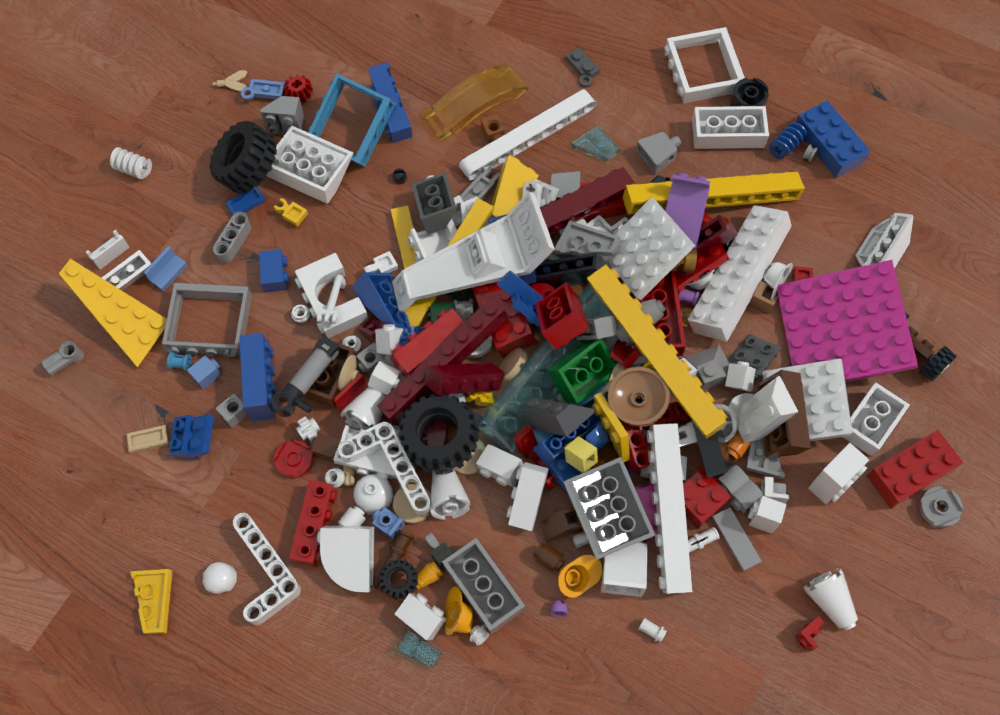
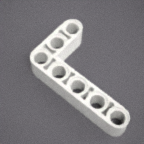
(395, 461)
(269, 566)

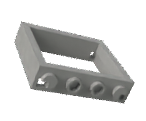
(212, 292)

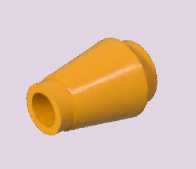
(429, 574)

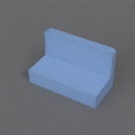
(165, 269)

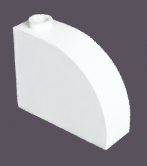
(348, 556)

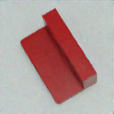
(625, 355)
(350, 392)

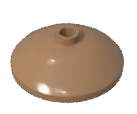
(635, 384)

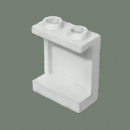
(426, 245)

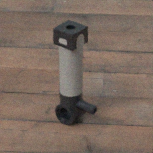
(325, 352)

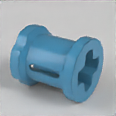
(179, 361)

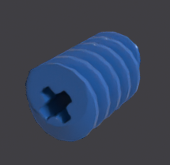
(788, 140)

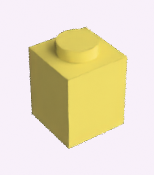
(581, 454)

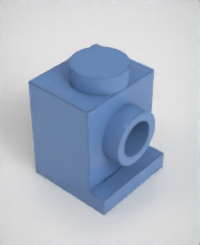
(391, 528)

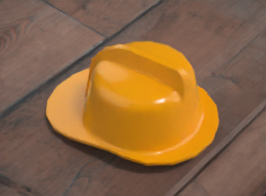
(579, 575)
(457, 613)

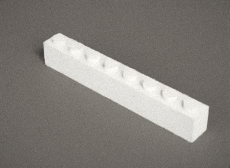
(670, 509)

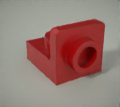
(811, 629)

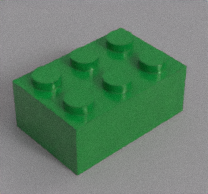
(582, 370)

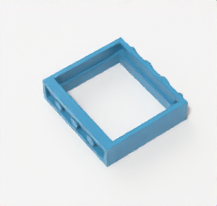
(376, 127)

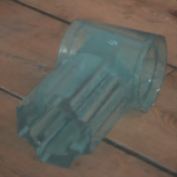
(415, 647)

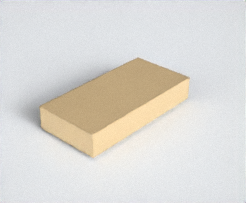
(147, 439)

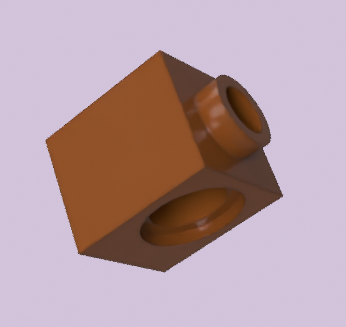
(492, 123)

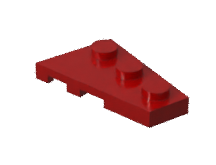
(705, 263)

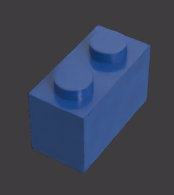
(272, 270)

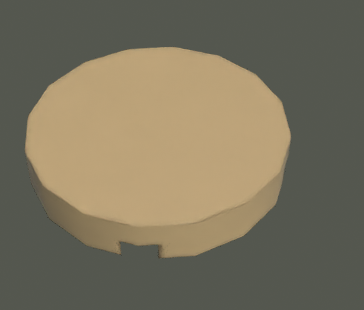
(511, 364)
(403, 509)

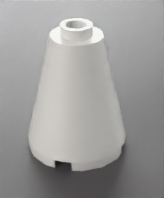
(362, 411)
(448, 496)
(833, 597)

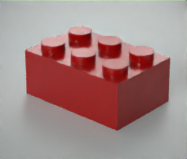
(561, 316)

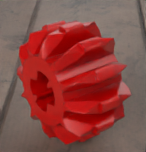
(298, 87)

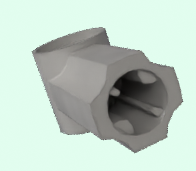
(63, 358)

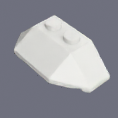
(887, 240)

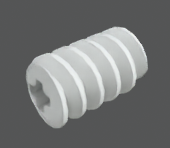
(130, 163)

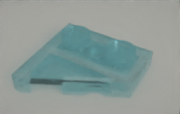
(597, 144)

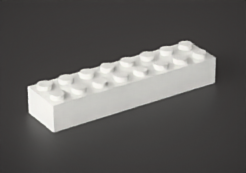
(739, 276)

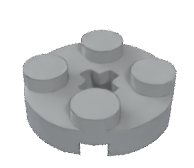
(935, 517)

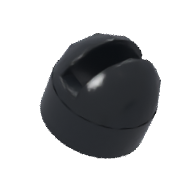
(399, 176)

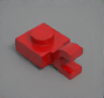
(524, 442)

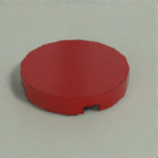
(293, 459)

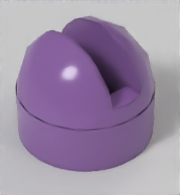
(559, 608)

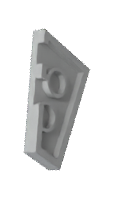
(582, 240)

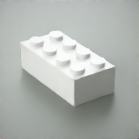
(730, 127)

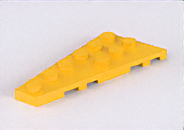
(122, 316)

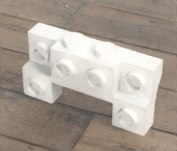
(370, 464)

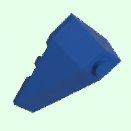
(378, 296)

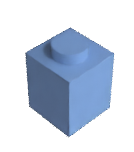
(205, 372)

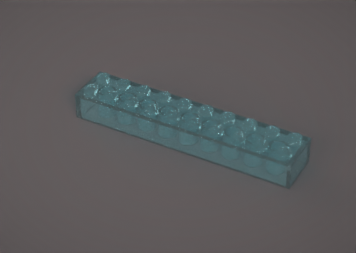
(505, 415)

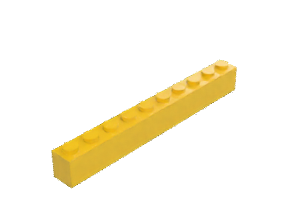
(724, 191)
(657, 352)

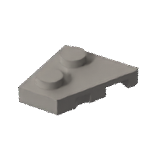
(758, 462)

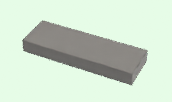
(736, 539)

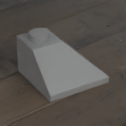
(711, 367)

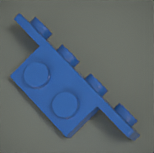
(522, 296)

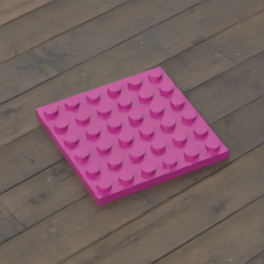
(849, 317)

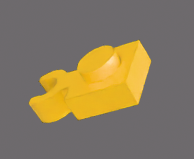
(292, 213)
(481, 398)

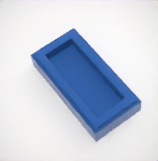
(245, 201)

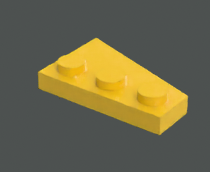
(613, 426)
(153, 596)

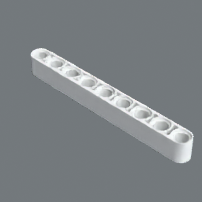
(527, 134)

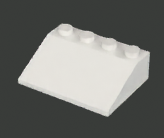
(310, 164)

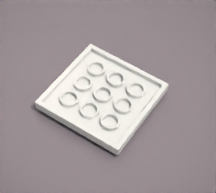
(649, 248)
(824, 398)

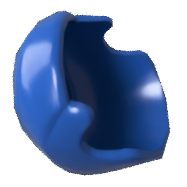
(598, 437)

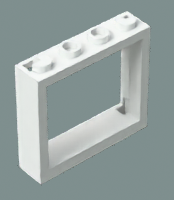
(696, 39)

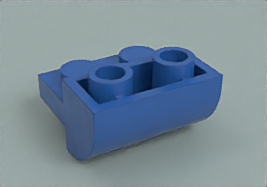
(191, 436)

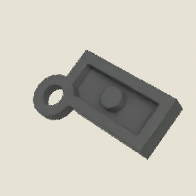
(583, 66)

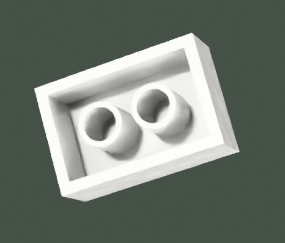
(875, 419)
(839, 474)

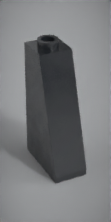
(714, 453)

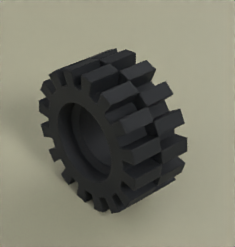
(389, 570)

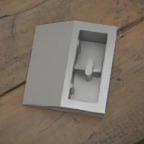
(283, 114)

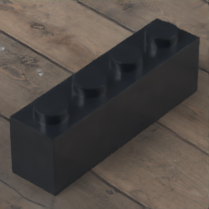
(571, 270)

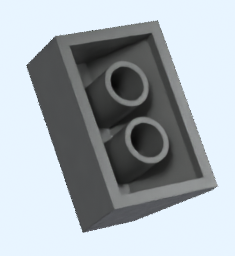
(434, 202)
(555, 416)

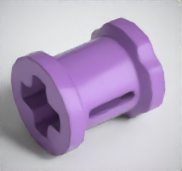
(688, 297)

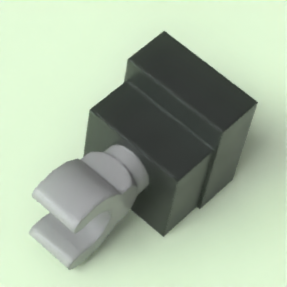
(439, 552)

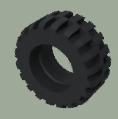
(243, 157)
(432, 410)

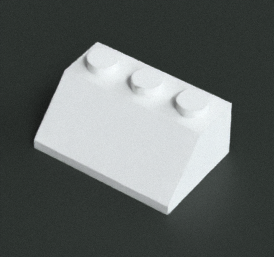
(765, 411)

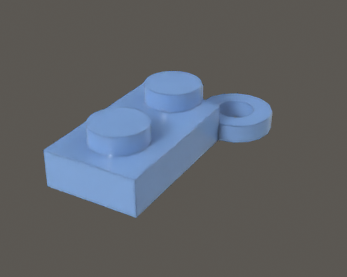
(263, 89)

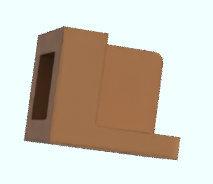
(762, 299)

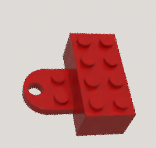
(517, 330)

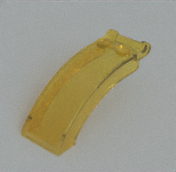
(472, 98)

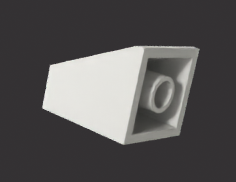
(625, 571)

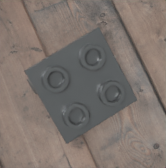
(756, 353)

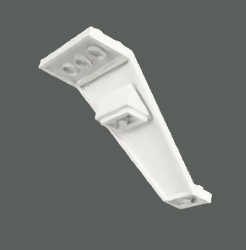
(511, 243)

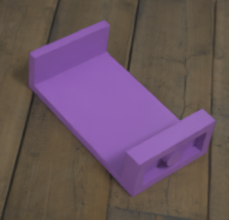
(688, 203)

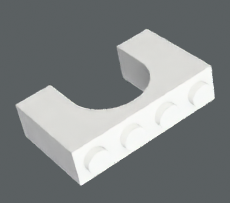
(313, 279)

